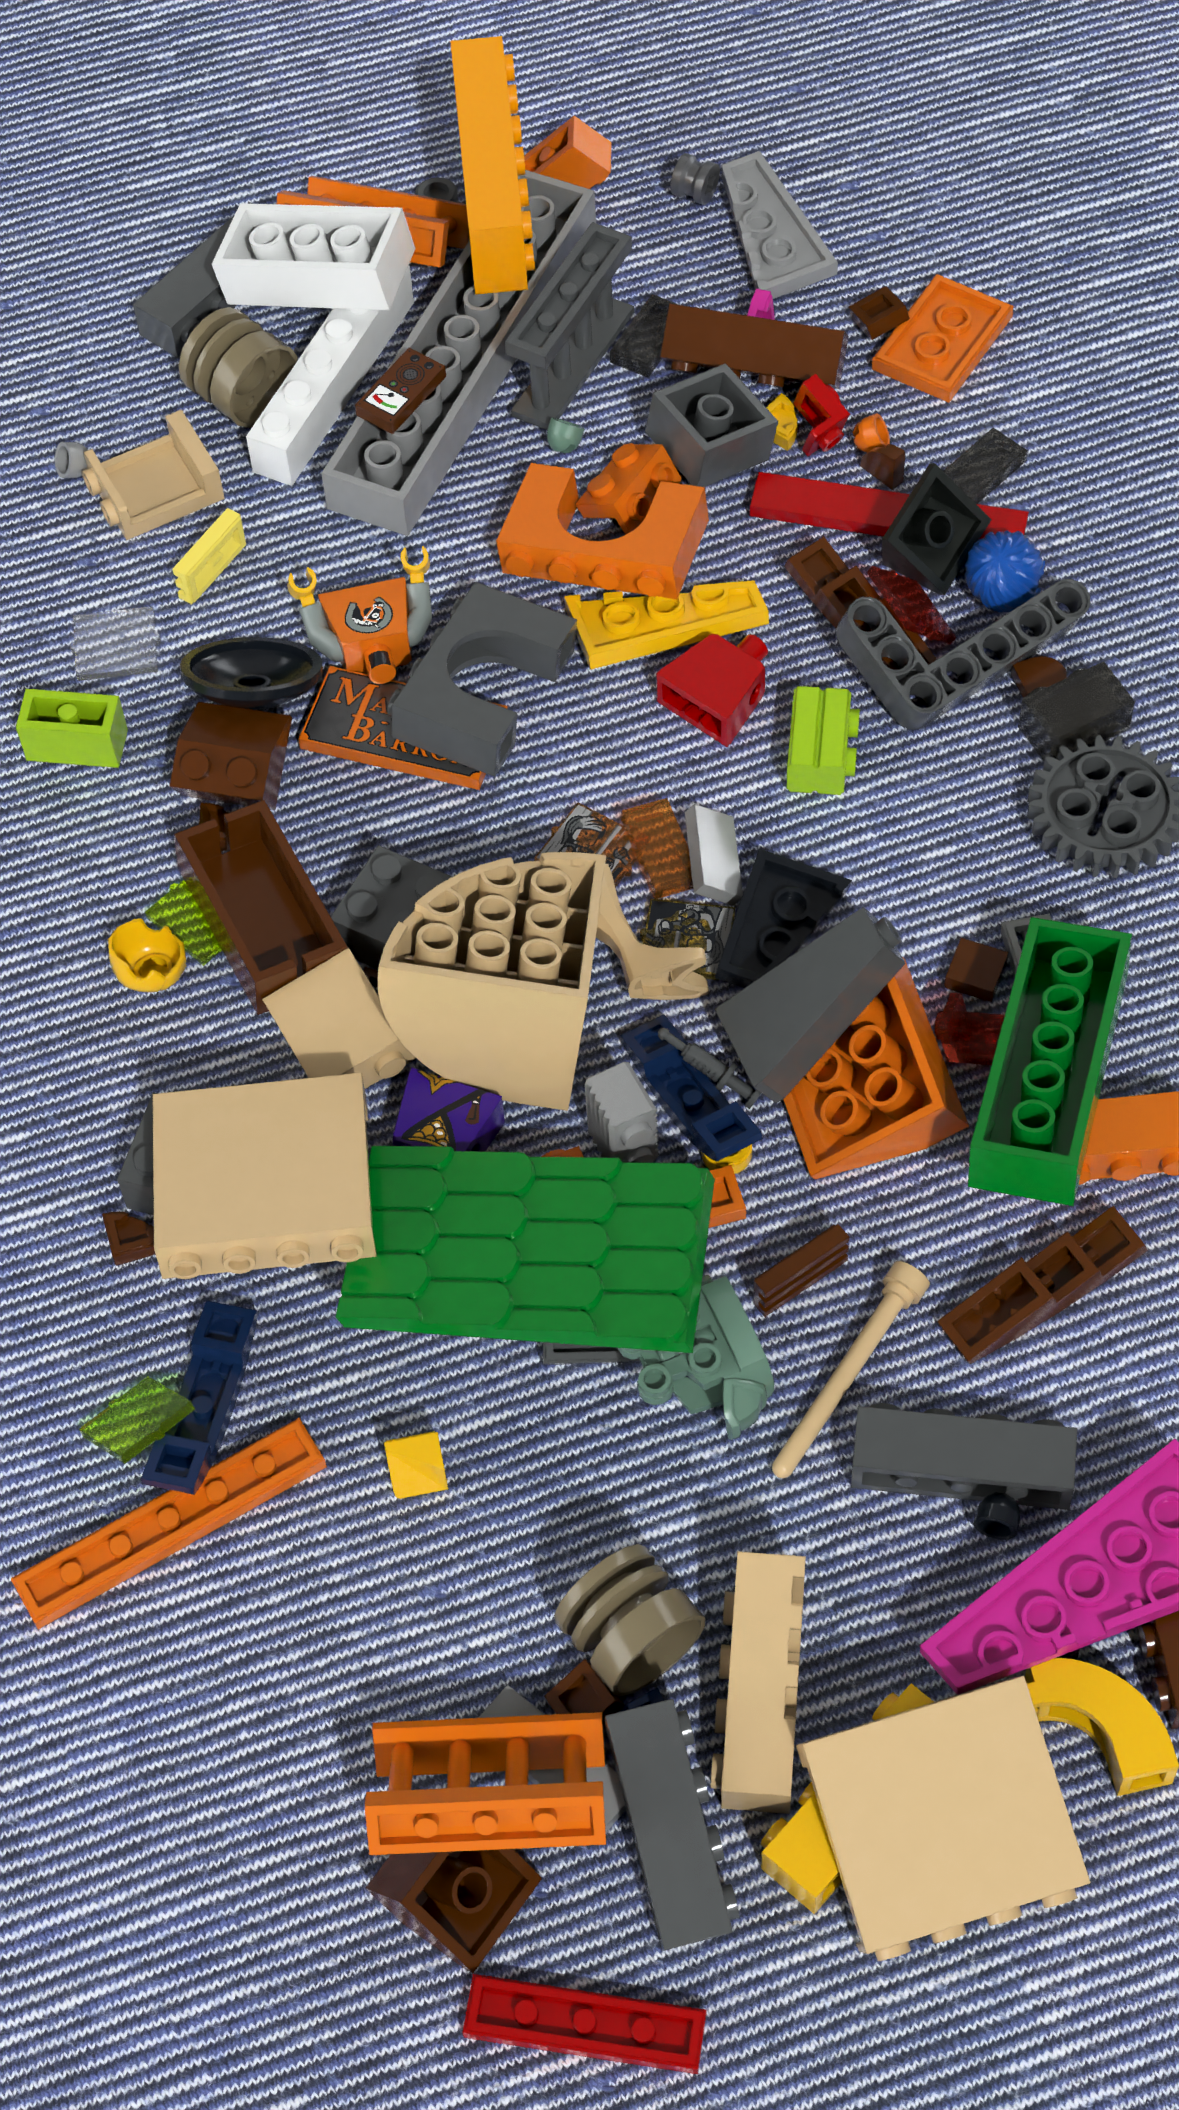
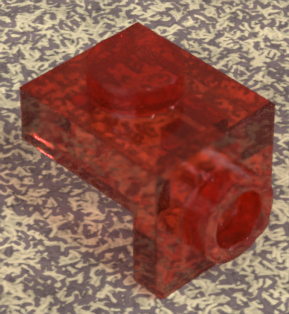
(967, 1035)

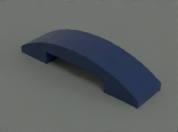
(688, 1094)
(212, 1385)

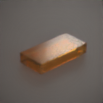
(659, 847)

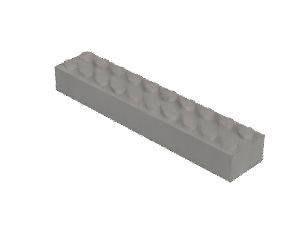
(394, 476)

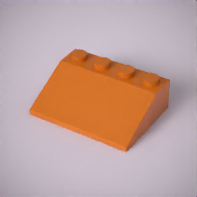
(876, 1088)

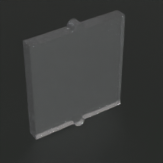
(115, 643)

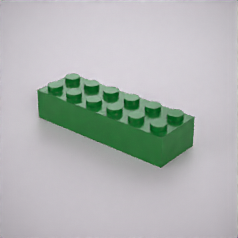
(1050, 1062)

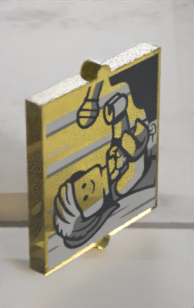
(689, 925)

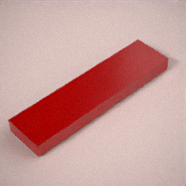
(585, 2023)

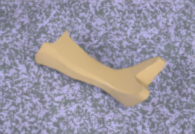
(647, 969)

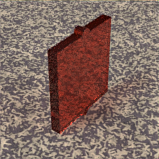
(911, 605)

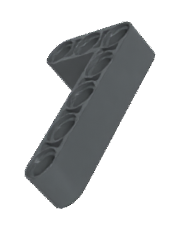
(966, 660)

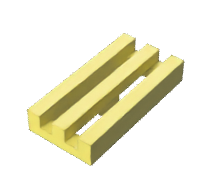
(209, 556)

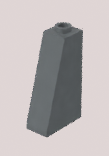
(809, 1000)

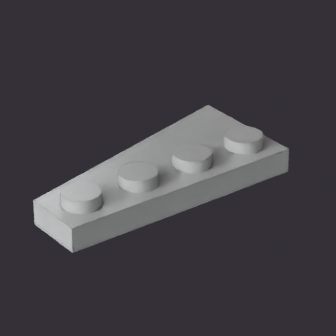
(774, 232)

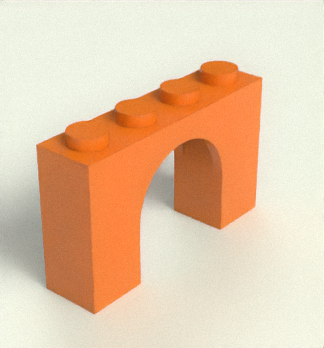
(645, 561)

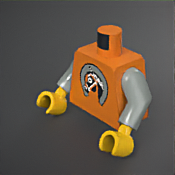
(369, 624)

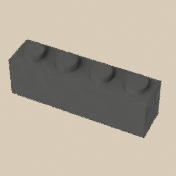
(182, 297)
(964, 1456)
(669, 1825)

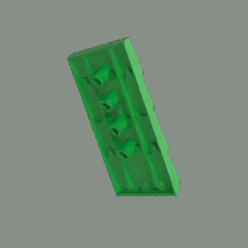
(532, 1248)

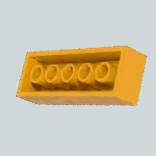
(492, 165)

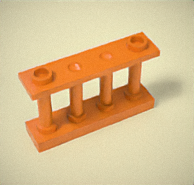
(431, 221)
(489, 1815)

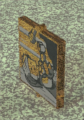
(594, 834)

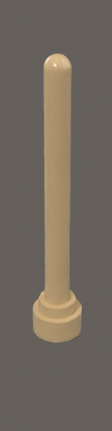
(902, 1287)

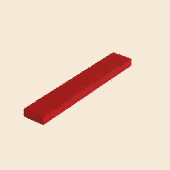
(849, 506)

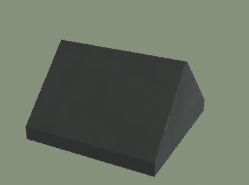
(933, 532)

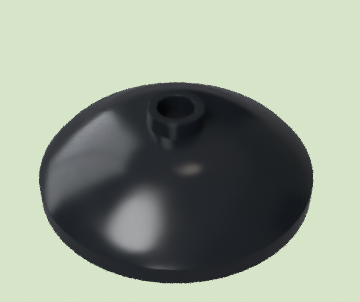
(251, 671)

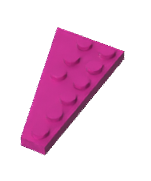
(1083, 1585)

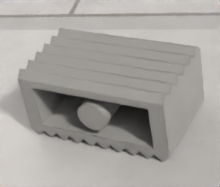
(621, 1115)

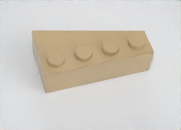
(761, 1685)

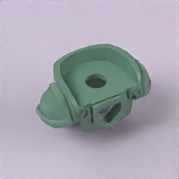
(723, 1369)

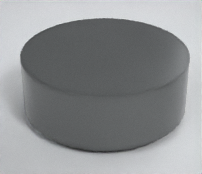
(438, 188)

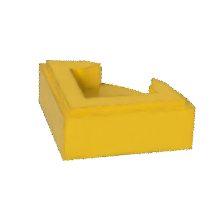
(787, 425)

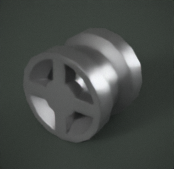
(695, 178)

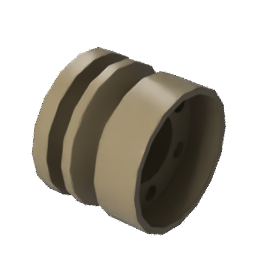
(235, 364)
(629, 1620)

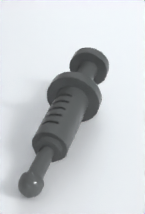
(711, 1067)

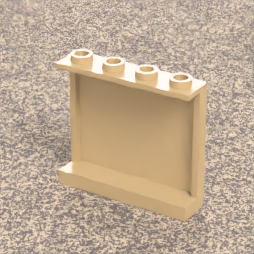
(261, 1176)
(945, 1817)

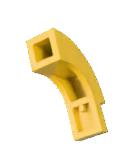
(1112, 1715)

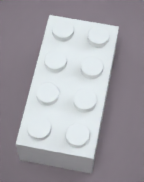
(314, 256)

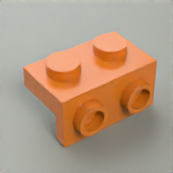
(628, 485)

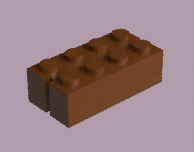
(257, 900)

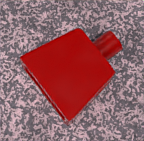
(715, 685)

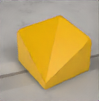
(416, 1465)

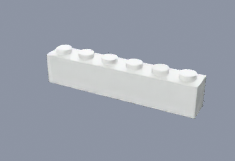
(322, 386)

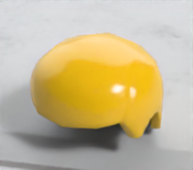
(146, 957)

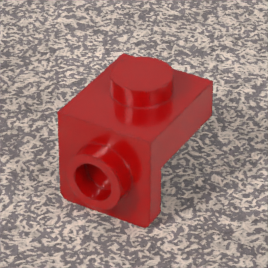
(823, 411)

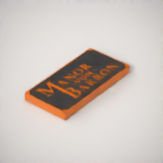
(354, 725)

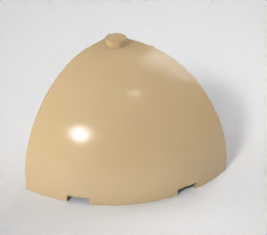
(498, 975)

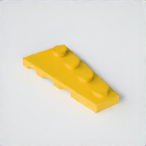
(645, 625)

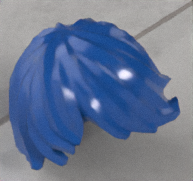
(1004, 570)

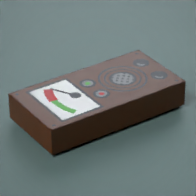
(400, 390)

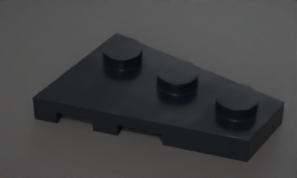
(776, 915)

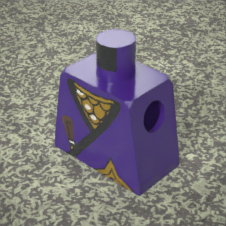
(447, 1114)

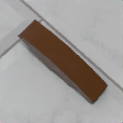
(836, 587)
(1043, 1286)

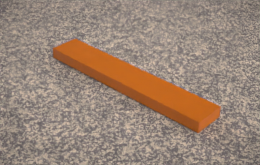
(167, 1524)

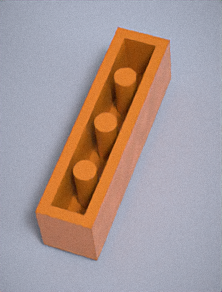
(1133, 1137)

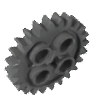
(1067, 789)

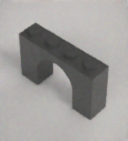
(481, 629)

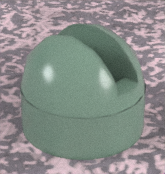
(564, 435)

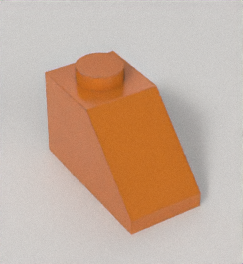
(572, 155)

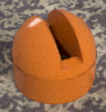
(871, 433)

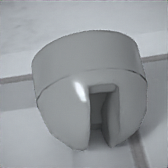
(70, 459)

